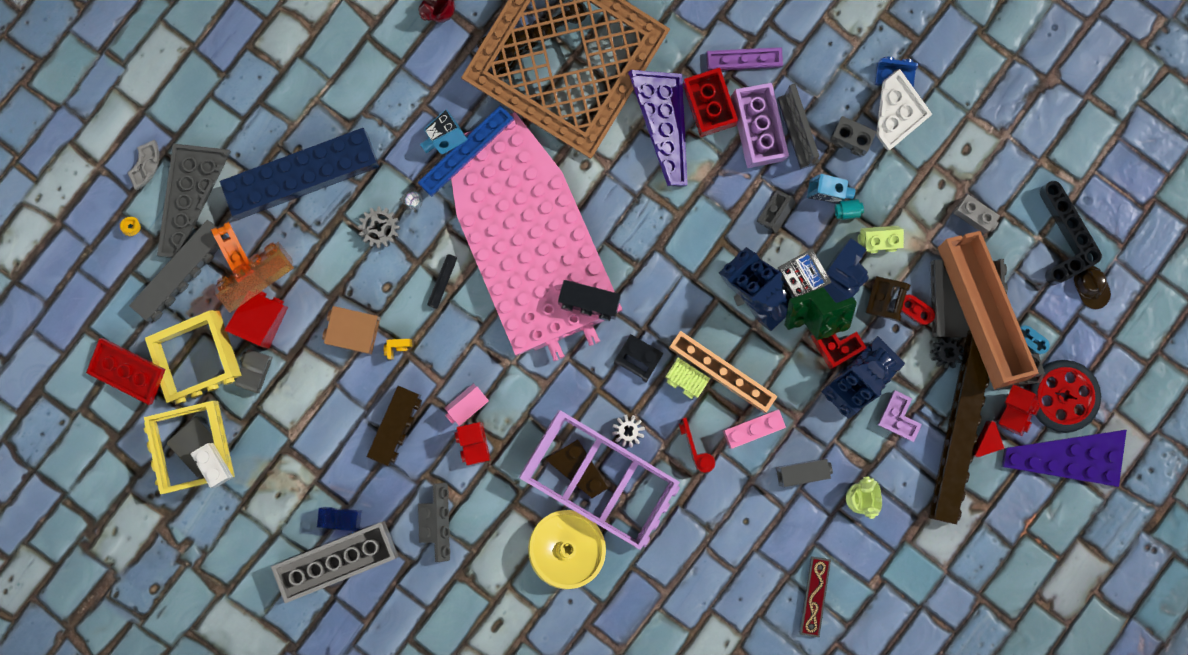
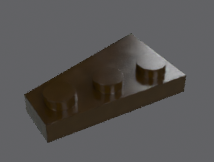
(569, 460)

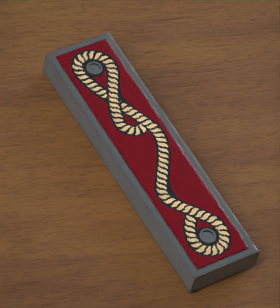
(815, 596)

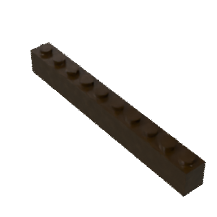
(960, 436)

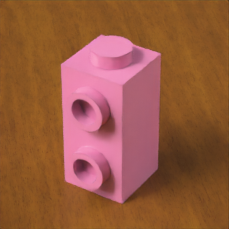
(465, 405)

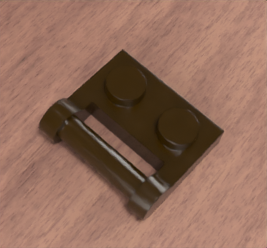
(882, 295)

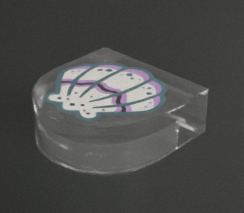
(412, 199)

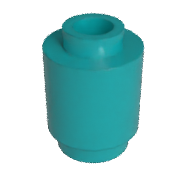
(849, 209)

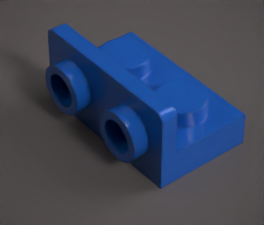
(888, 65)

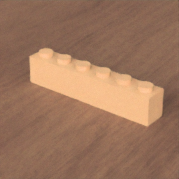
(722, 372)

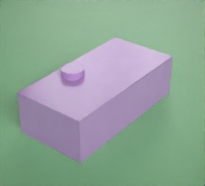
(759, 125)

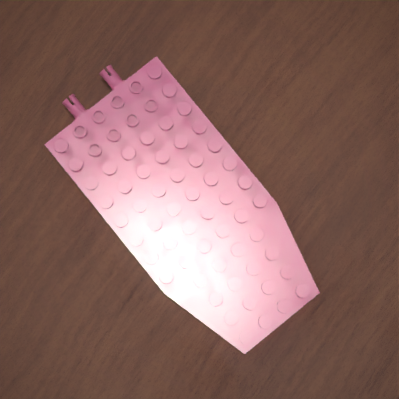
(527, 239)

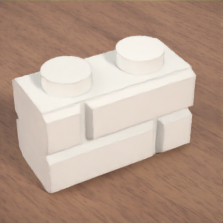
(211, 465)

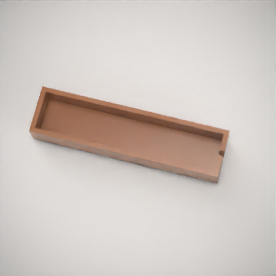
(987, 310)

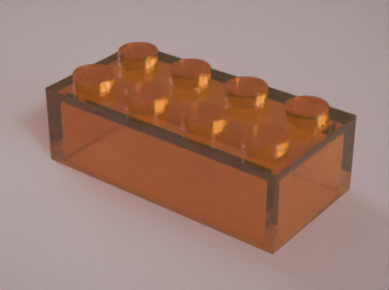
(253, 276)

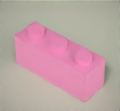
(754, 429)

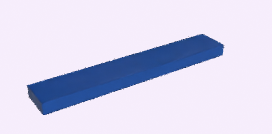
(465, 152)

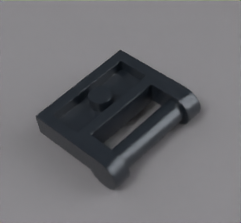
(641, 352)

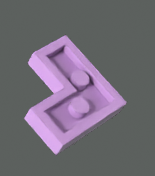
(895, 419)

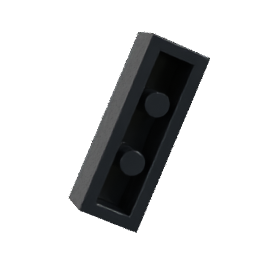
(589, 300)

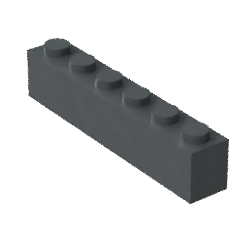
(177, 273)

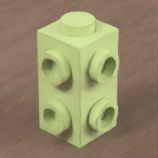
(881, 238)

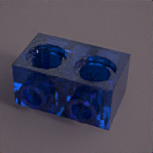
(339, 518)

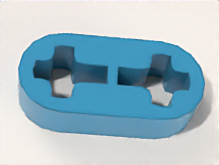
(1035, 336)

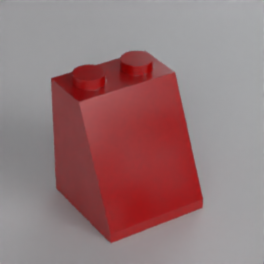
(258, 320)

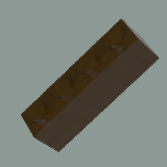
(394, 425)

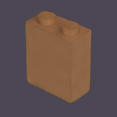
(351, 330)

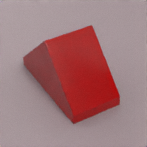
(988, 440)

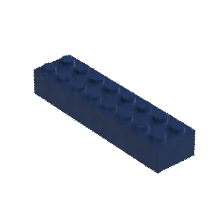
(299, 174)

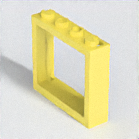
(222, 344)
(155, 446)

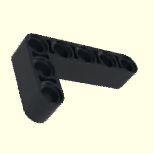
(1070, 234)

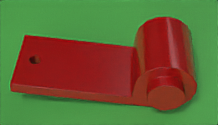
(703, 462)

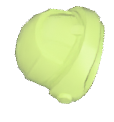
(865, 497)

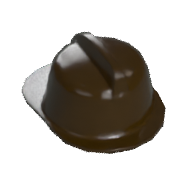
(1093, 288)

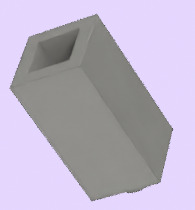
(977, 214)

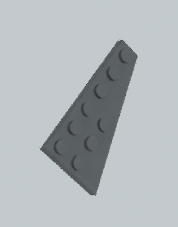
(189, 184)

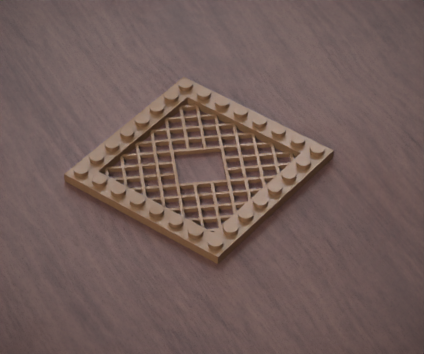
(583, 142)

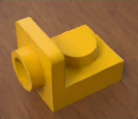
(399, 344)

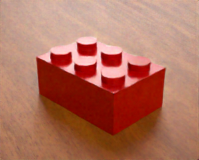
(710, 102)

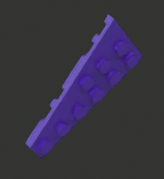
(1083, 458)

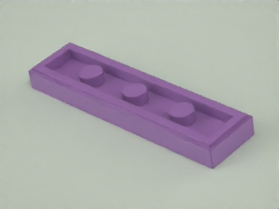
(745, 59)

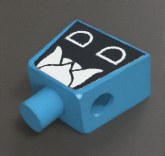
(443, 134)
(829, 189)

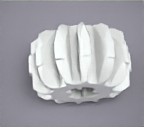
(635, 431)

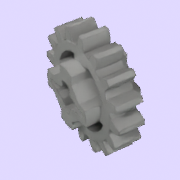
(372, 229)

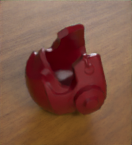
(437, 10)

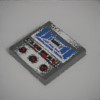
(804, 273)

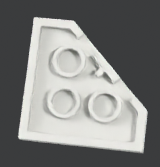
(899, 110)

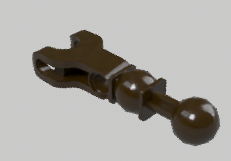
(534, 33)

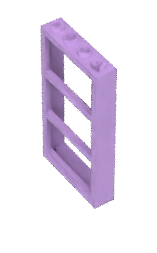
(542, 447)

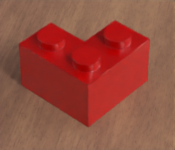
(837, 351)
(1019, 410)
(474, 443)

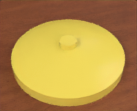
(566, 550)

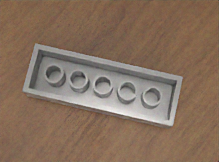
(334, 562)

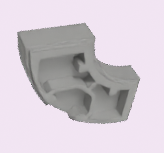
(146, 165)

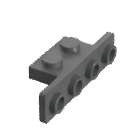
(434, 522)

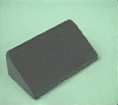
(776, 211)

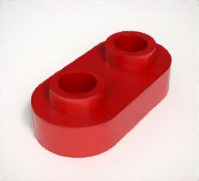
(916, 309)

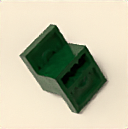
(820, 313)

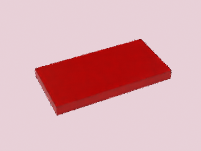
(125, 371)

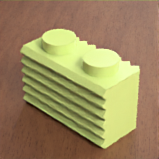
(687, 378)

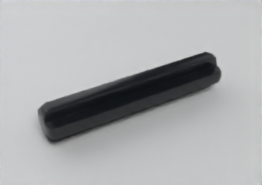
(442, 281)

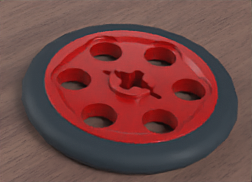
(1090, 403)

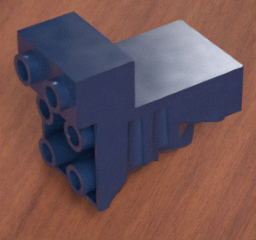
(846, 272)
(758, 286)
(863, 378)

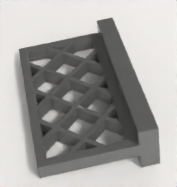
(798, 128)

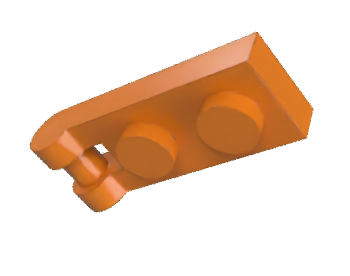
(230, 246)

